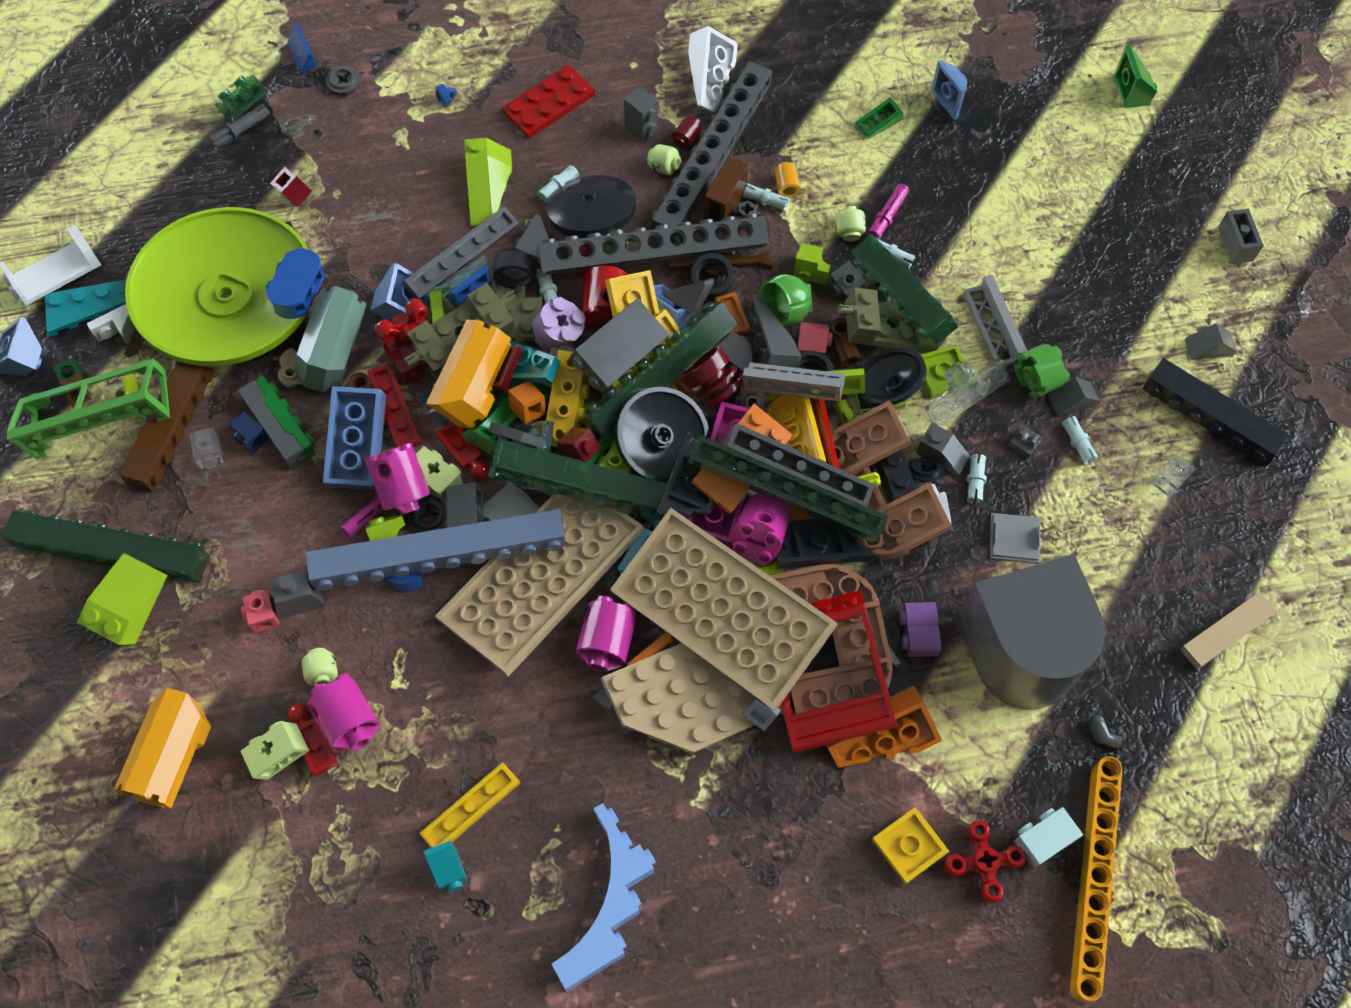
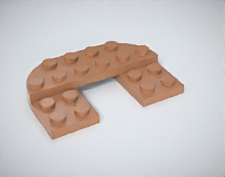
(911, 518)
(856, 672)

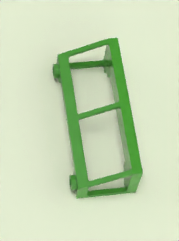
(37, 436)

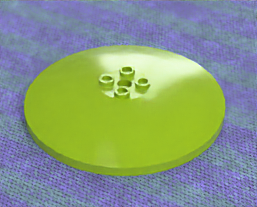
(187, 268)

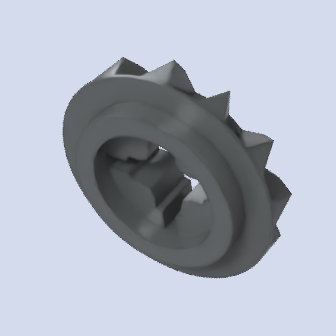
(342, 73)

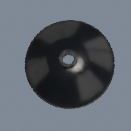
(893, 376)

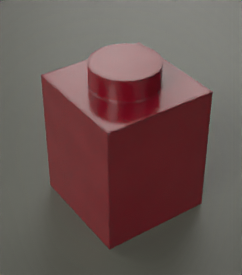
(291, 187)
(406, 373)
(579, 444)

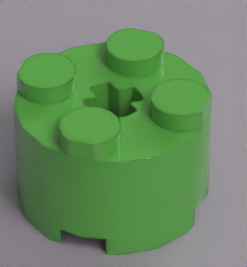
(1041, 370)

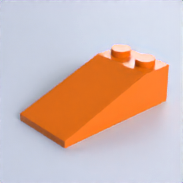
(723, 491)

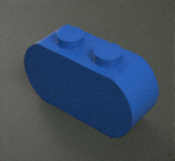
(295, 283)

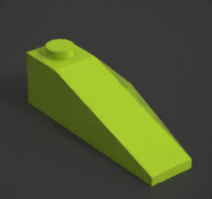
(487, 175)

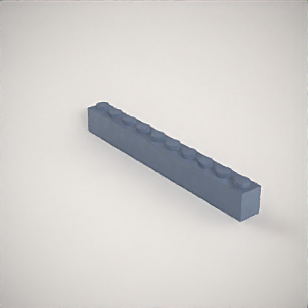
(435, 549)

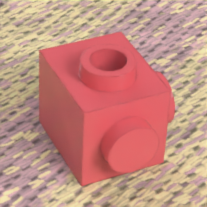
(814, 337)
(260, 611)

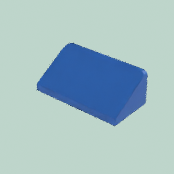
(300, 50)
(460, 293)

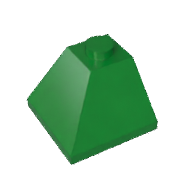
(1134, 80)

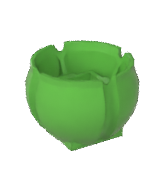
(787, 299)

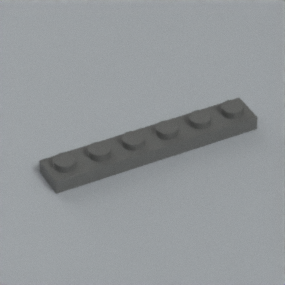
(460, 253)

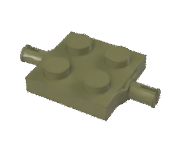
(523, 312)

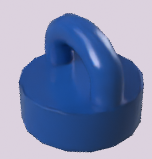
(444, 94)

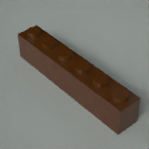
(159, 439)

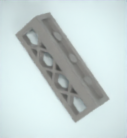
(1000, 316)
(793, 381)

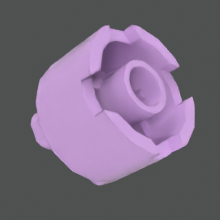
(558, 324)

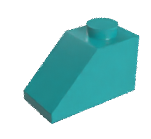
(446, 867)

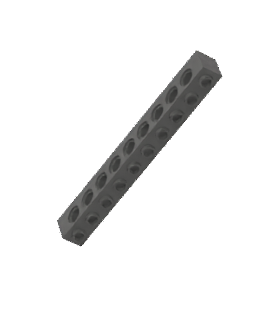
(713, 147)
(551, 264)

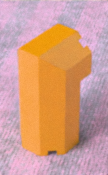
(469, 373)
(164, 749)

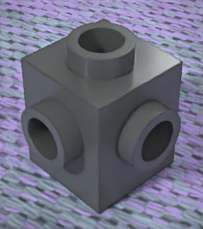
(847, 273)
(742, 398)

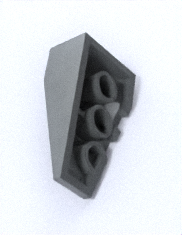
(771, 340)

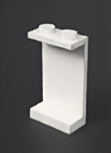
(52, 270)

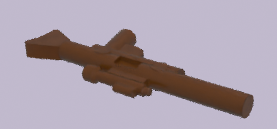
(735, 259)

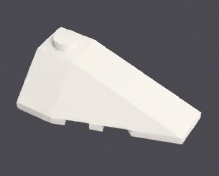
(710, 62)

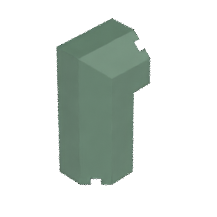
(329, 338)

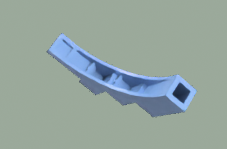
(600, 945)

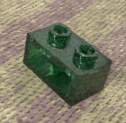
(240, 97)

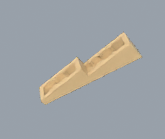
(1228, 630)

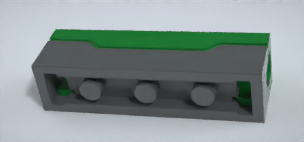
(277, 422)

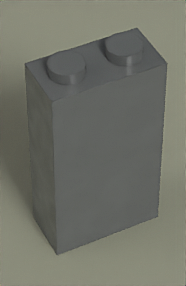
(618, 345)

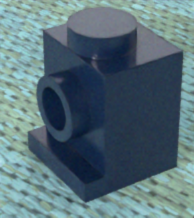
(248, 432)

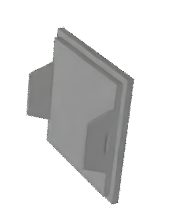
(508, 503)
(1014, 538)

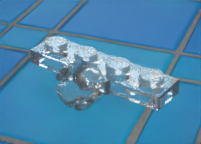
(966, 389)

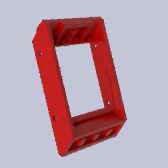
(847, 718)

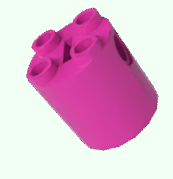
(398, 478)
(760, 529)
(606, 634)
(343, 714)

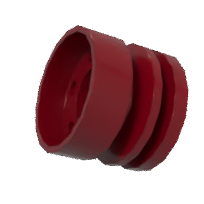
(715, 381)

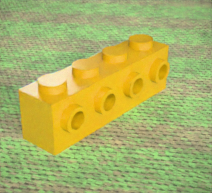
(566, 397)

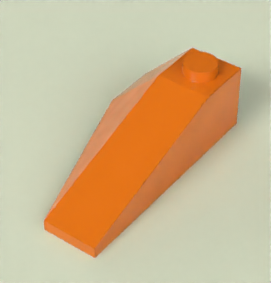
(914, 733)

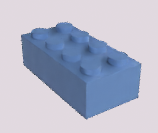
(353, 435)

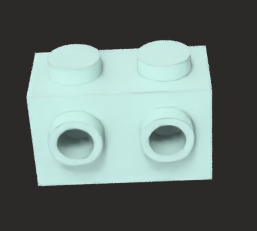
(1048, 836)

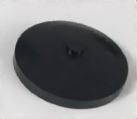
(591, 206)
(654, 428)

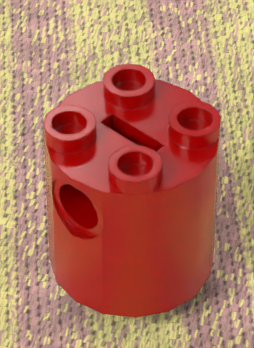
(595, 295)

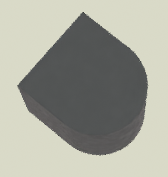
(1033, 632)

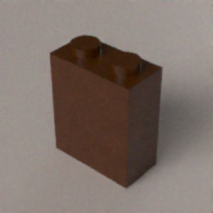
(726, 190)

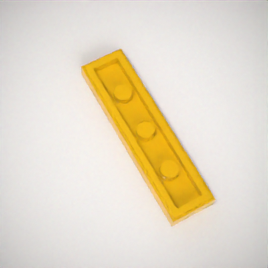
(471, 806)

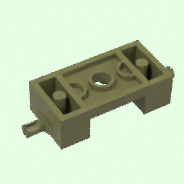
(868, 323)
(435, 341)

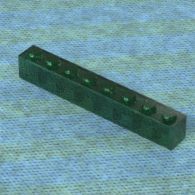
(661, 367)
(576, 480)
(787, 489)
(104, 545)

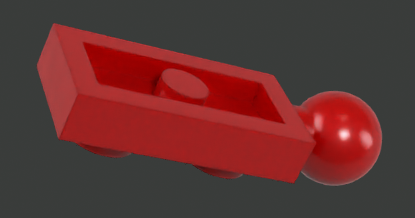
(463, 451)
(320, 755)

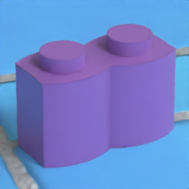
(920, 629)

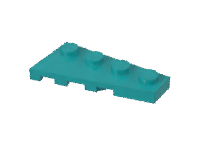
(80, 304)
(535, 366)

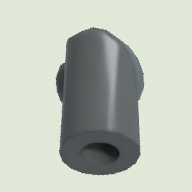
(1101, 734)

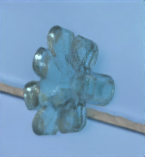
(609, 577)

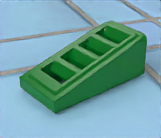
(887, 105)

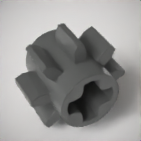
(744, 209)

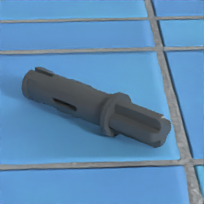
(240, 125)

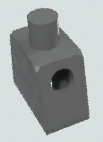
(295, 595)

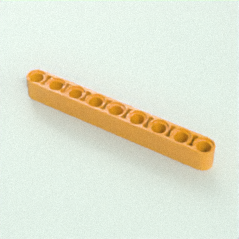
(1089, 888)

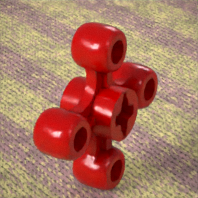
(395, 332)
(987, 873)

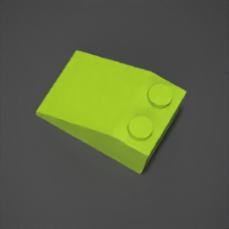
(123, 601)

